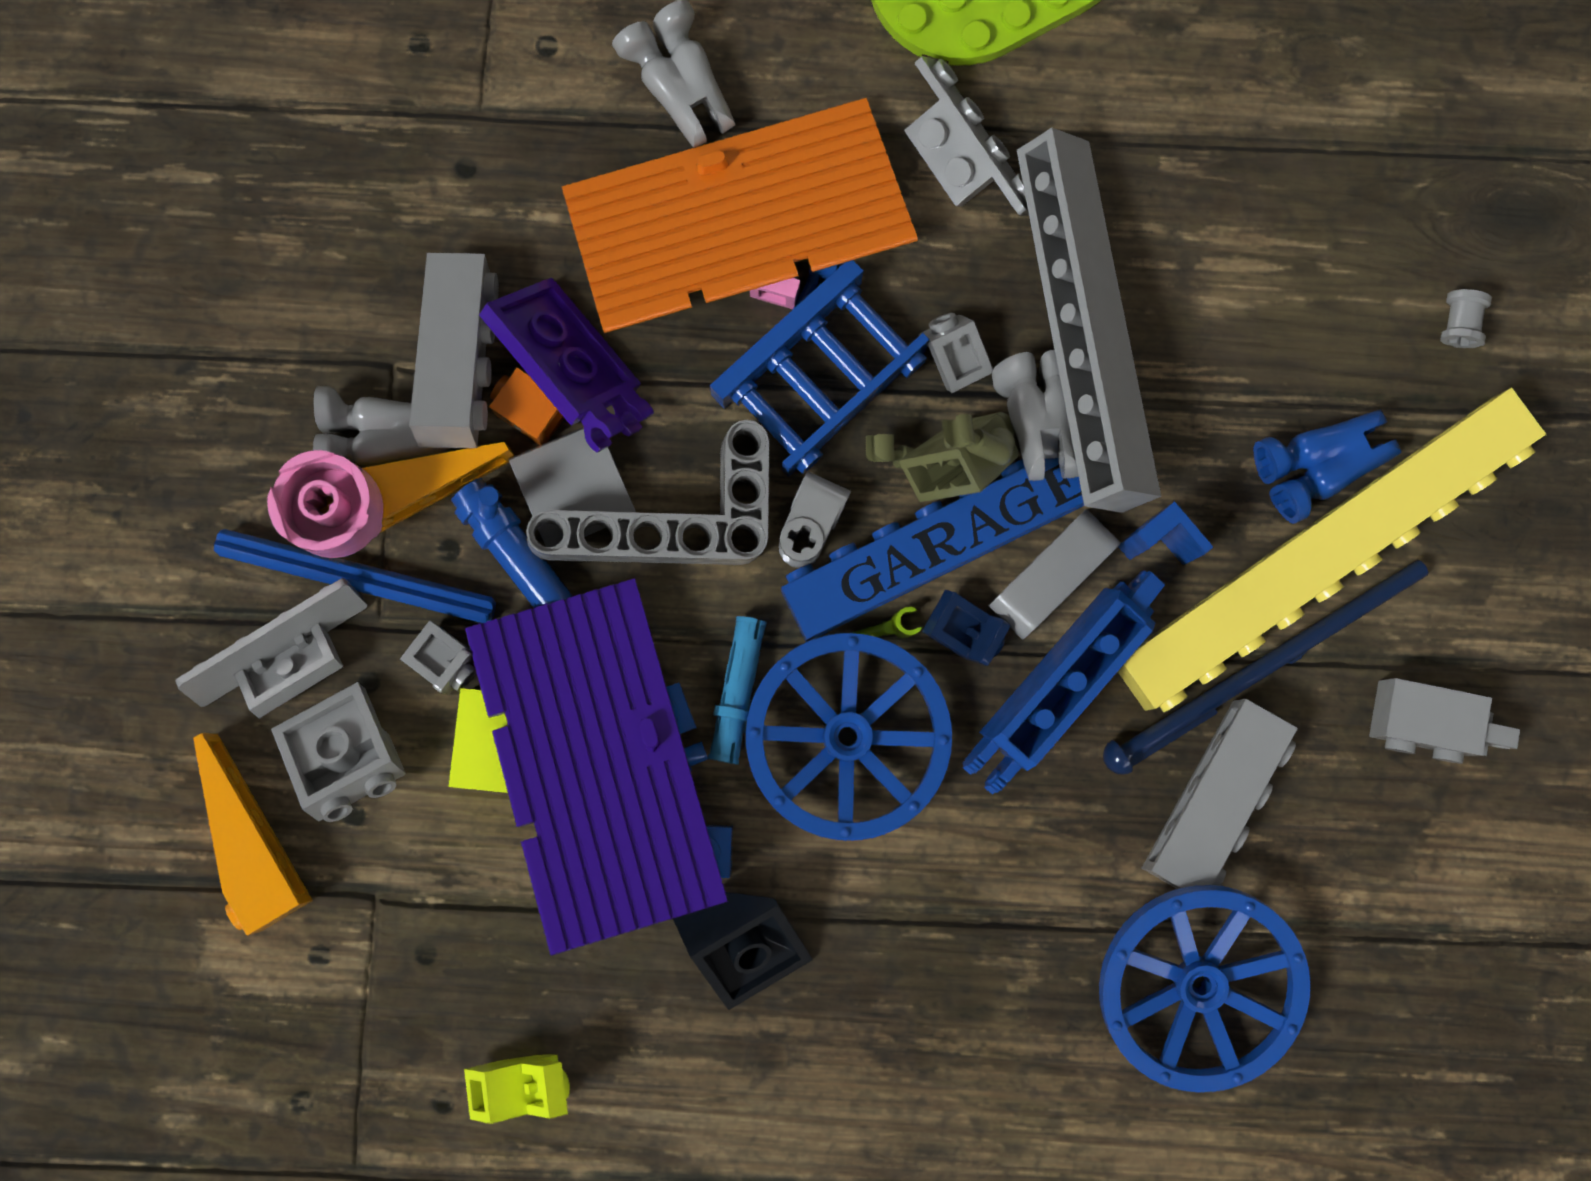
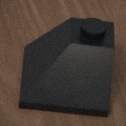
(742, 945)

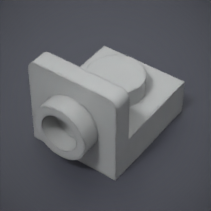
(957, 351)

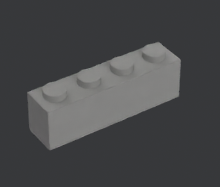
(452, 351)
(1221, 797)

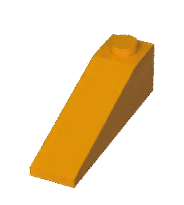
(422, 481)
(249, 857)

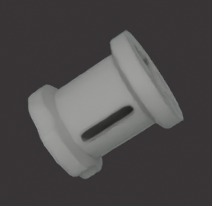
(1466, 318)

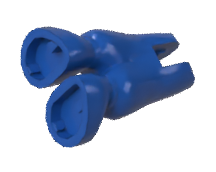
(1331, 456)

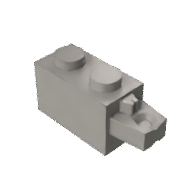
(1437, 719)

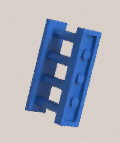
(774, 354)

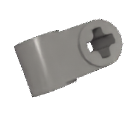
(812, 513)

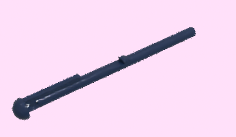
(1123, 757)

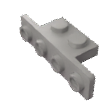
(958, 145)
(280, 656)

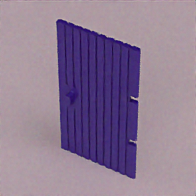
(595, 767)

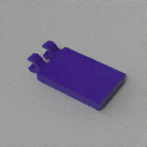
(568, 361)

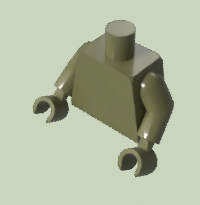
(954, 461)

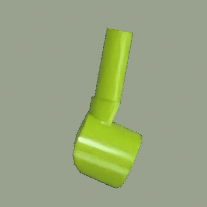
(892, 626)

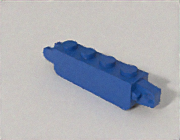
(1066, 680)

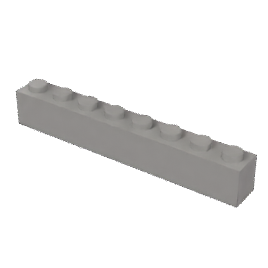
(1087, 323)

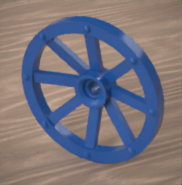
(910, 803)
(1211, 993)

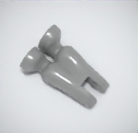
(679, 80)
(1037, 416)
(381, 426)

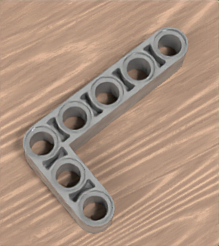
(670, 526)

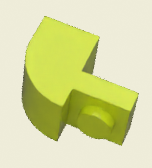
(517, 1088)

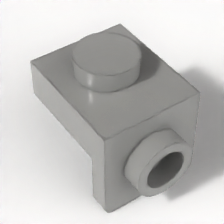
(440, 659)

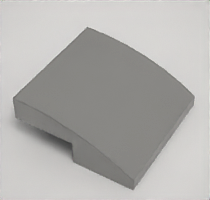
(570, 478)

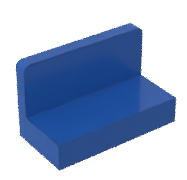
(1174, 530)

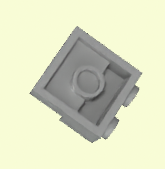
(338, 754)

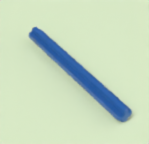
(362, 577)

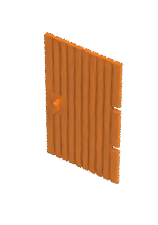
(737, 214)

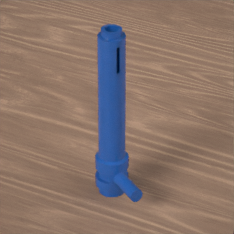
(500, 533)

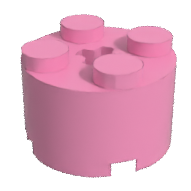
(301, 493)

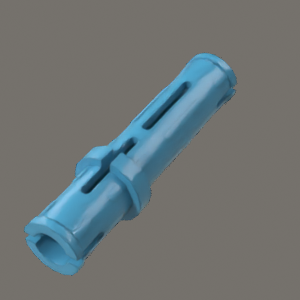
(737, 690)

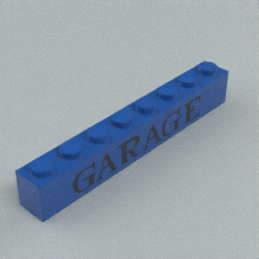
(927, 547)

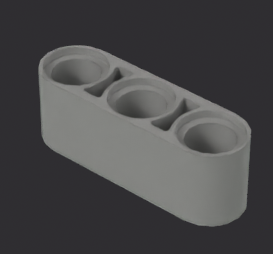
(1054, 574)

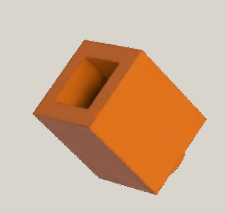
(525, 407)

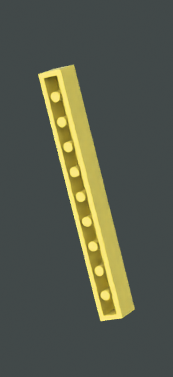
(1330, 549)

